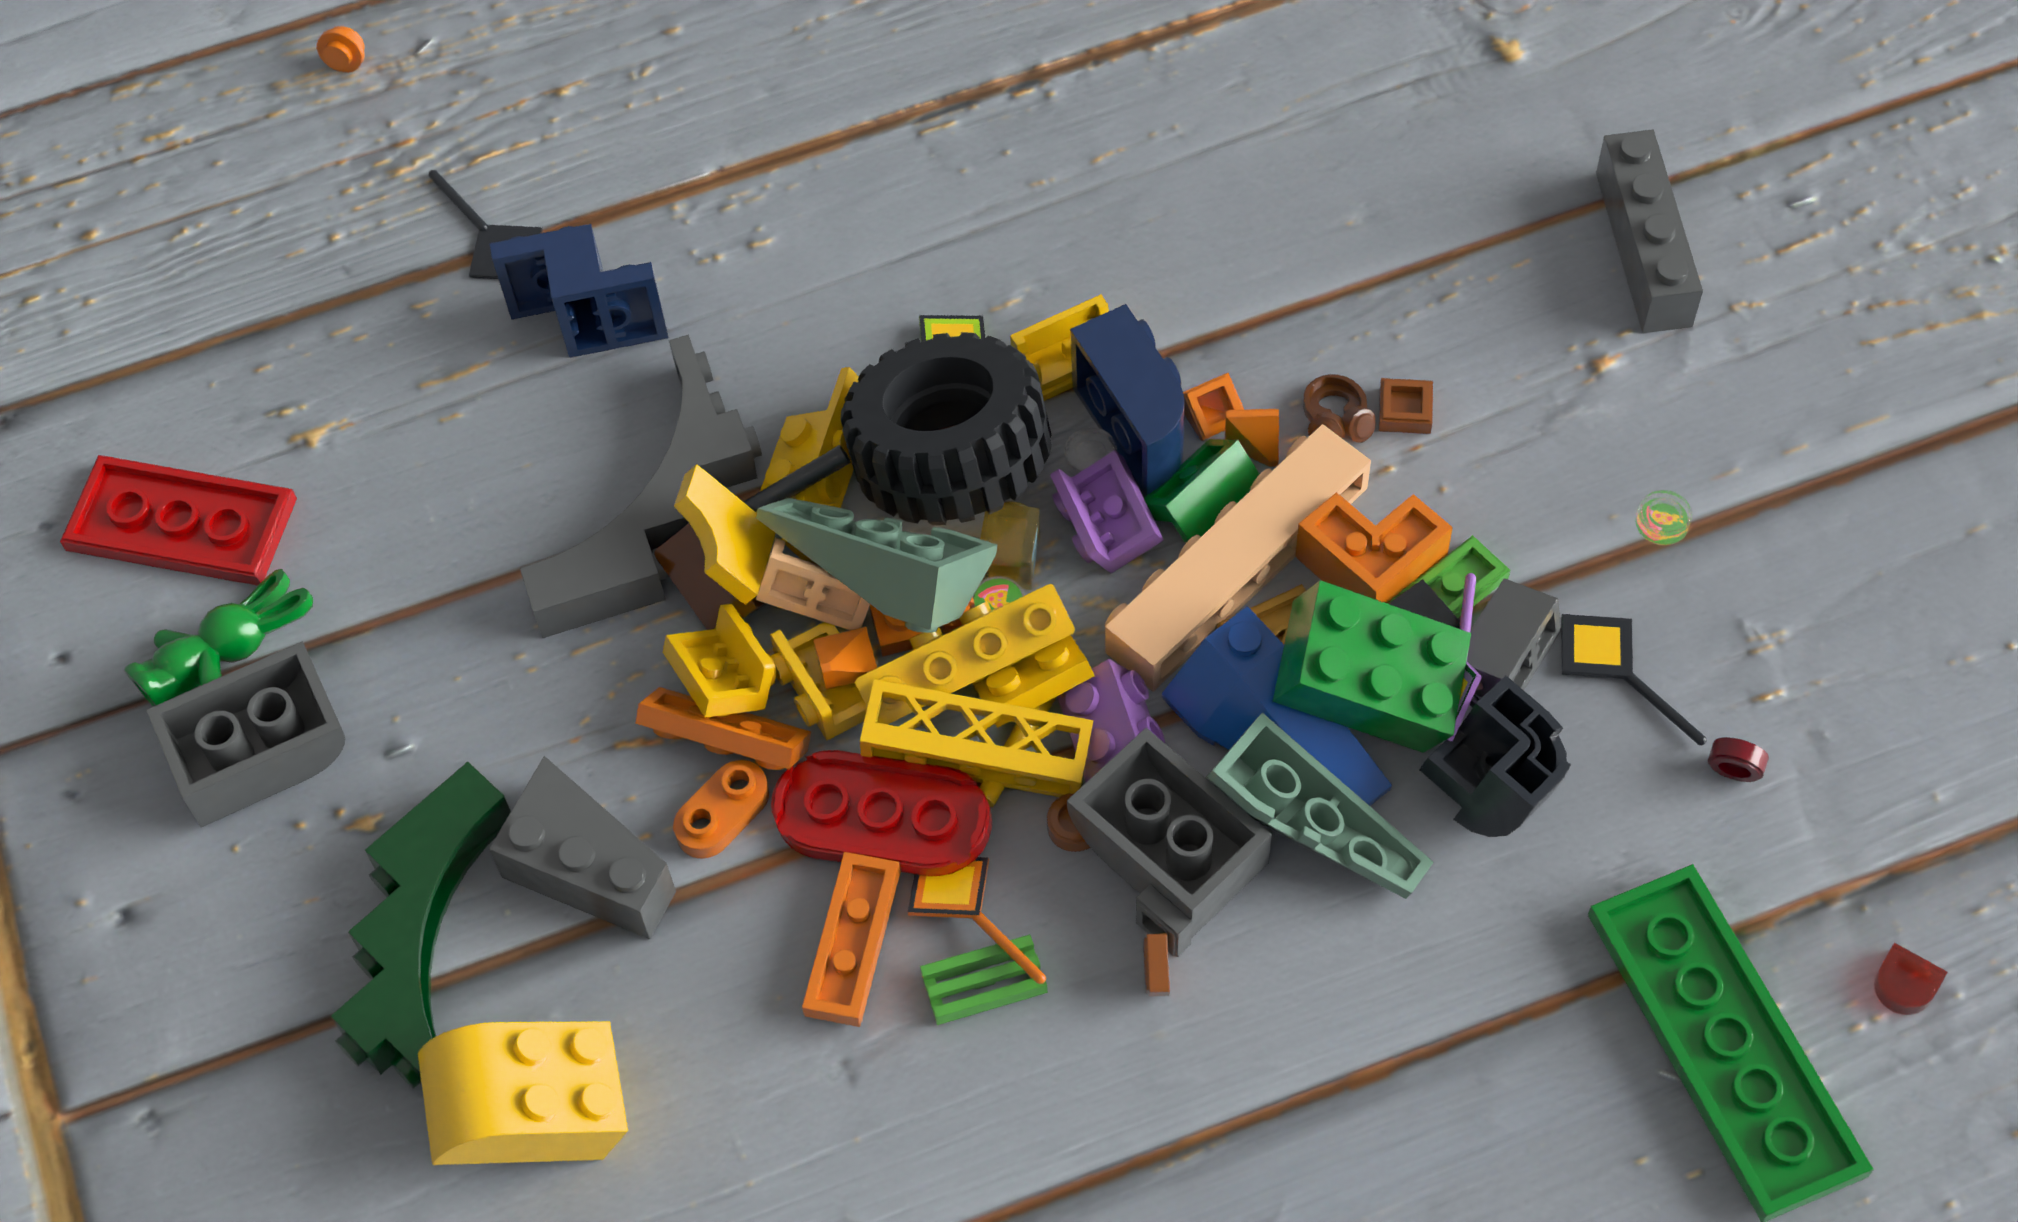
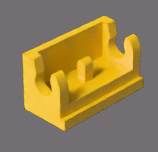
(1049, 344)

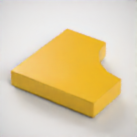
(729, 533)

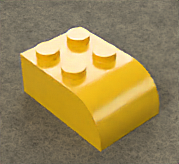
(522, 1093)

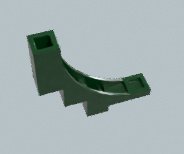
(418, 871)

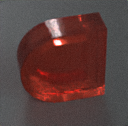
(1907, 981)

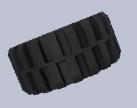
(956, 471)

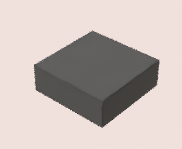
(1159, 916)

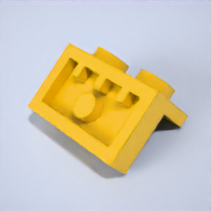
(1037, 676)

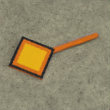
(962, 897)

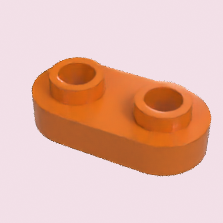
(724, 807)

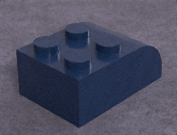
(1131, 393)

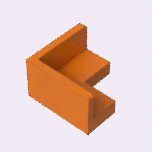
(1367, 557)

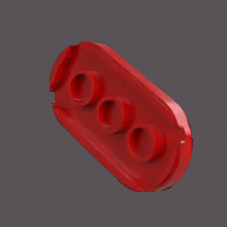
(883, 809)

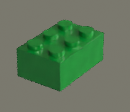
(1372, 667)

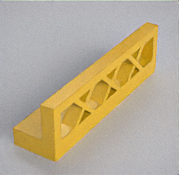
(980, 760)

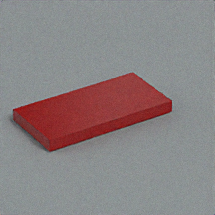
(179, 520)

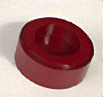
(1738, 759)

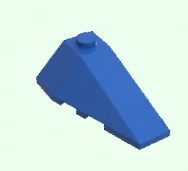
(1235, 681)

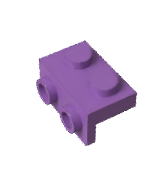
(1106, 512)
(1117, 708)

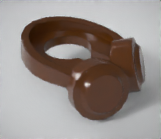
(1357, 422)

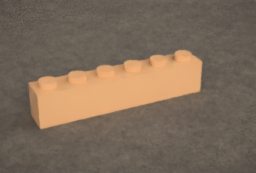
(1232, 559)

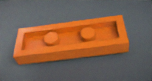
(746, 734)
(851, 939)

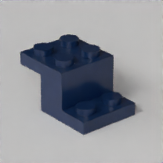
(566, 276)

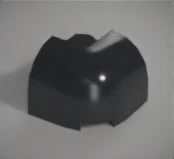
(1500, 761)

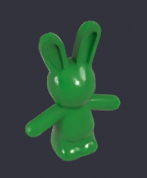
(224, 634)

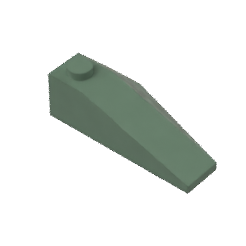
(894, 570)
(1307, 803)

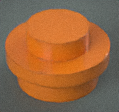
(341, 49)

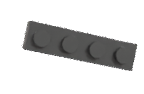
(1648, 231)

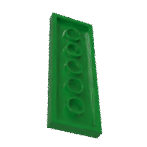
(1729, 1044)

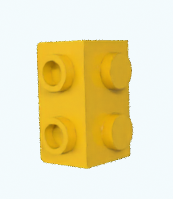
(797, 663)
(722, 666)

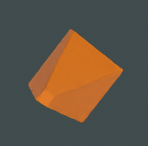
(1207, 405)
(1256, 432)
(844, 657)

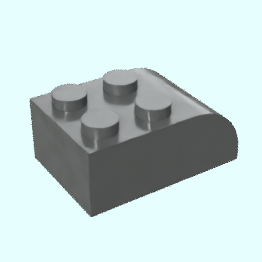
(248, 734)
(1169, 829)

